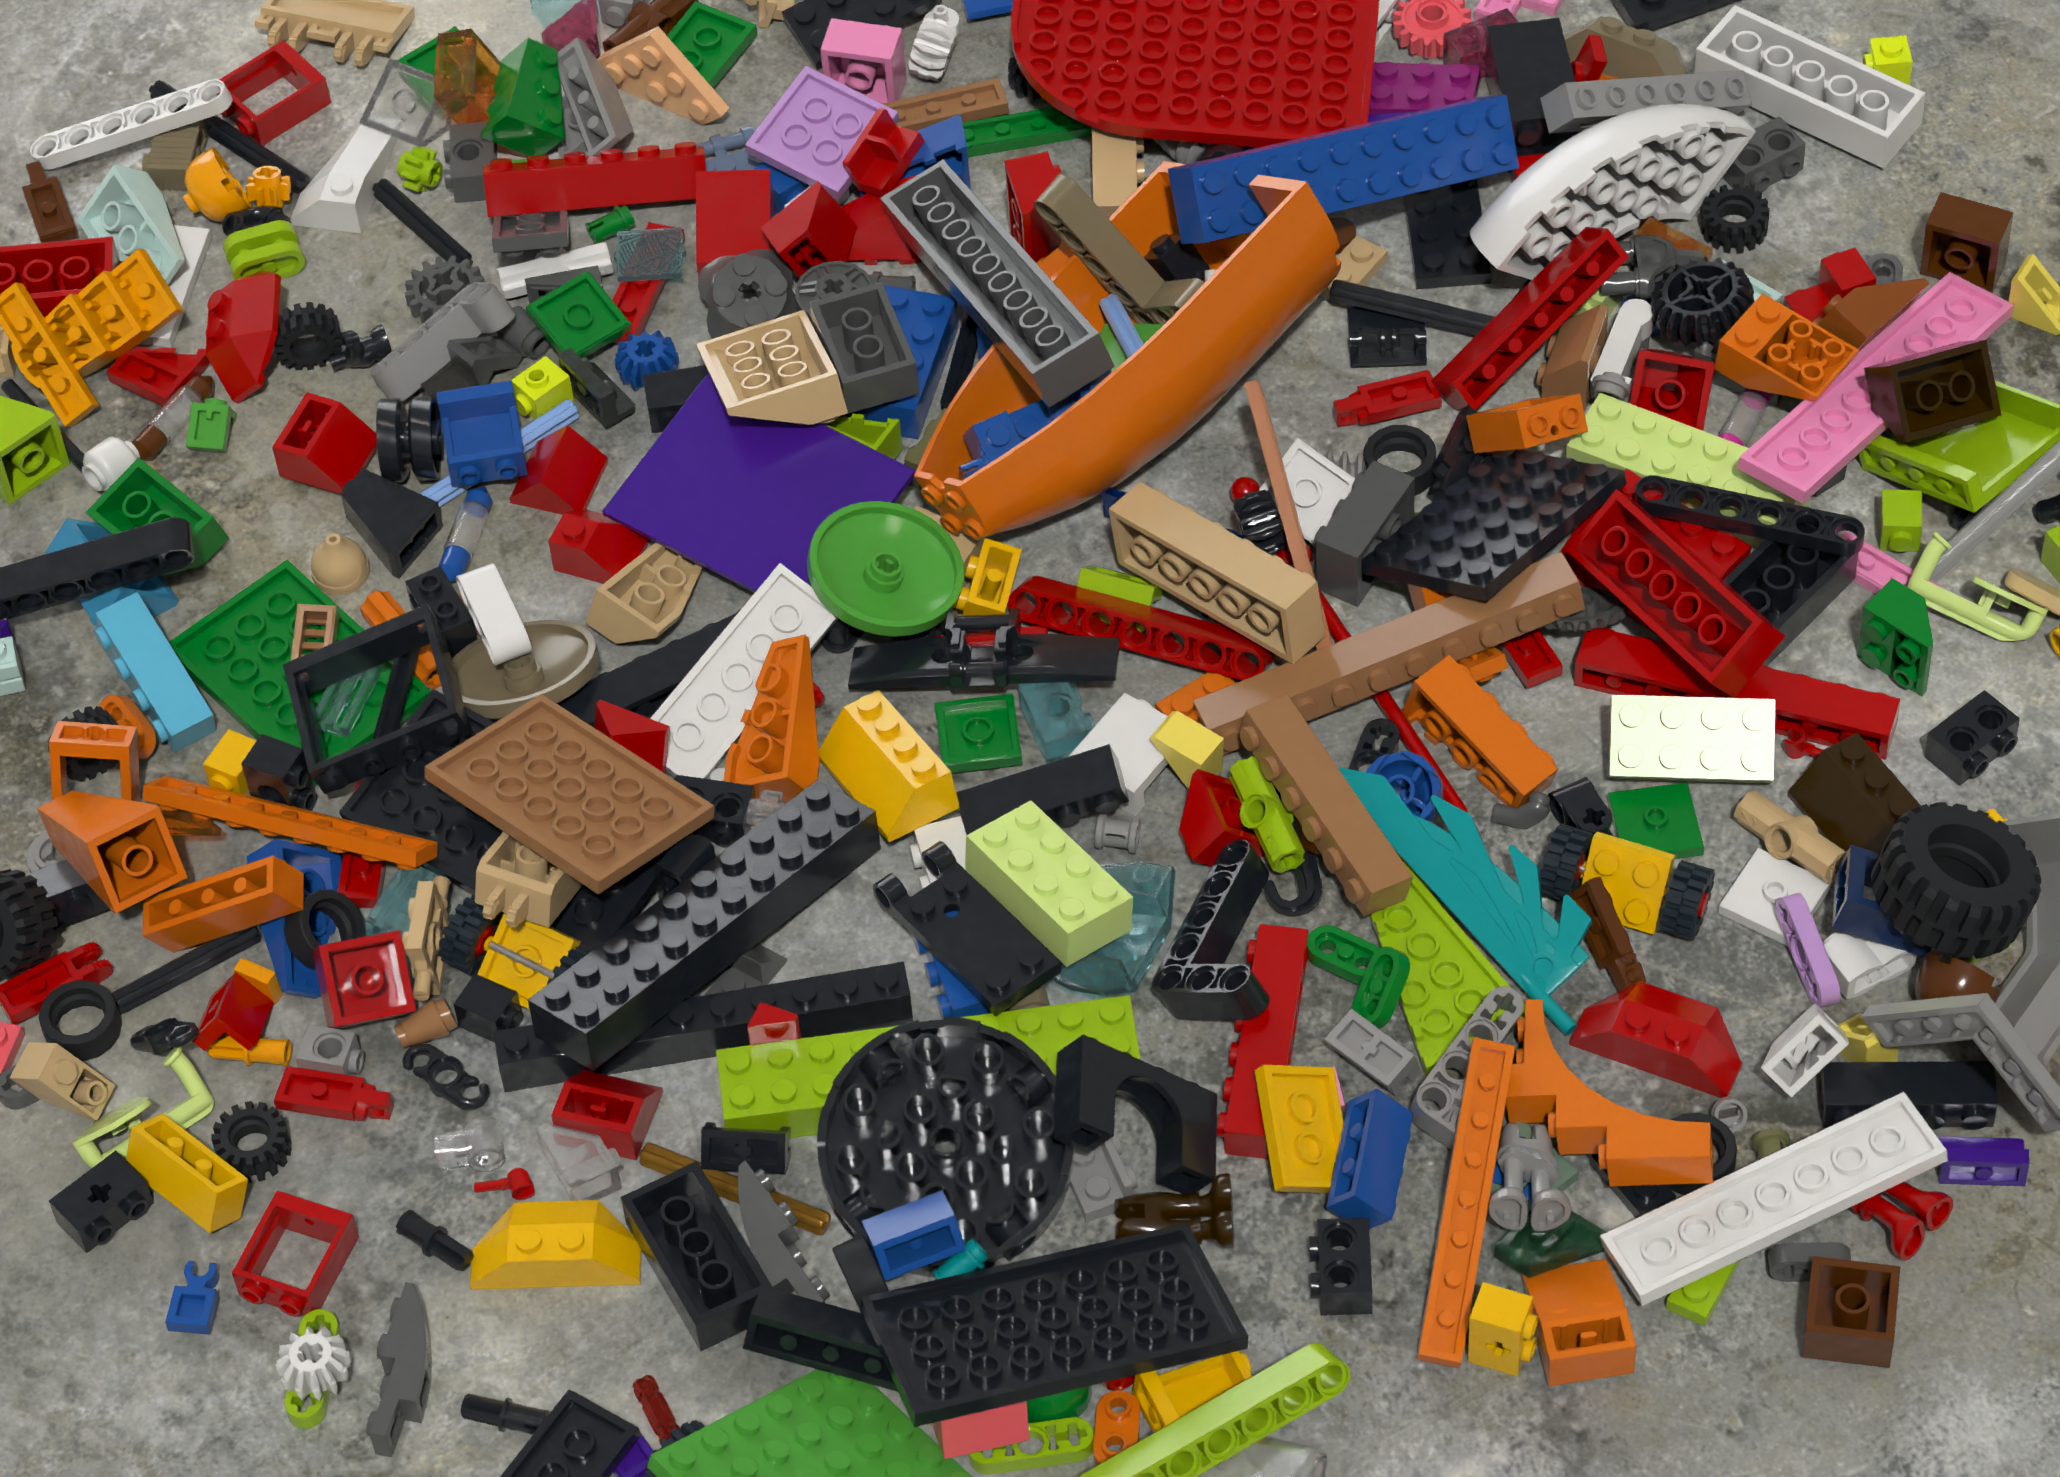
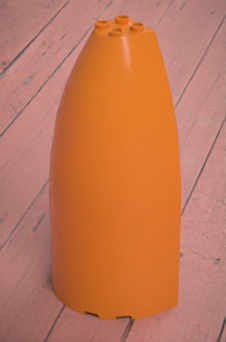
(1161, 389)

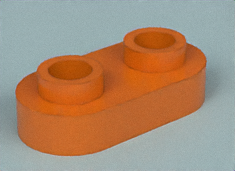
(127, 714)
(1114, 1427)

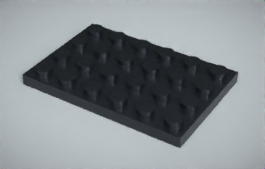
(1493, 523)

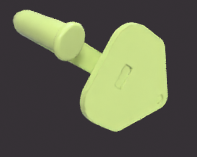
(1968, 612)
(125, 1116)

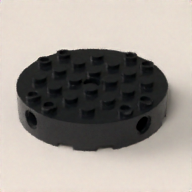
(956, 1085)

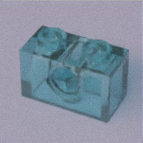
(1054, 717)

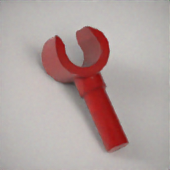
(1798, 745)
(517, 1181)

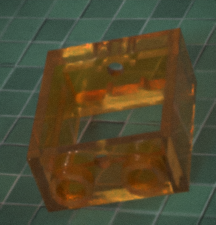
(464, 76)

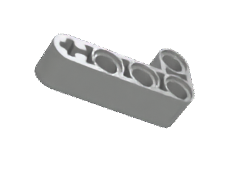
(421, 355)
(1449, 1091)

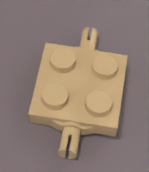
(421, 943)

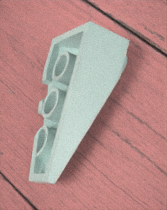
(137, 218)

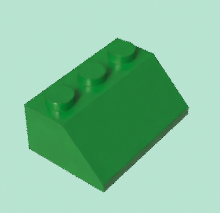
(147, 497)

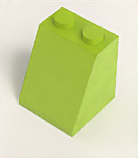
(29, 448)

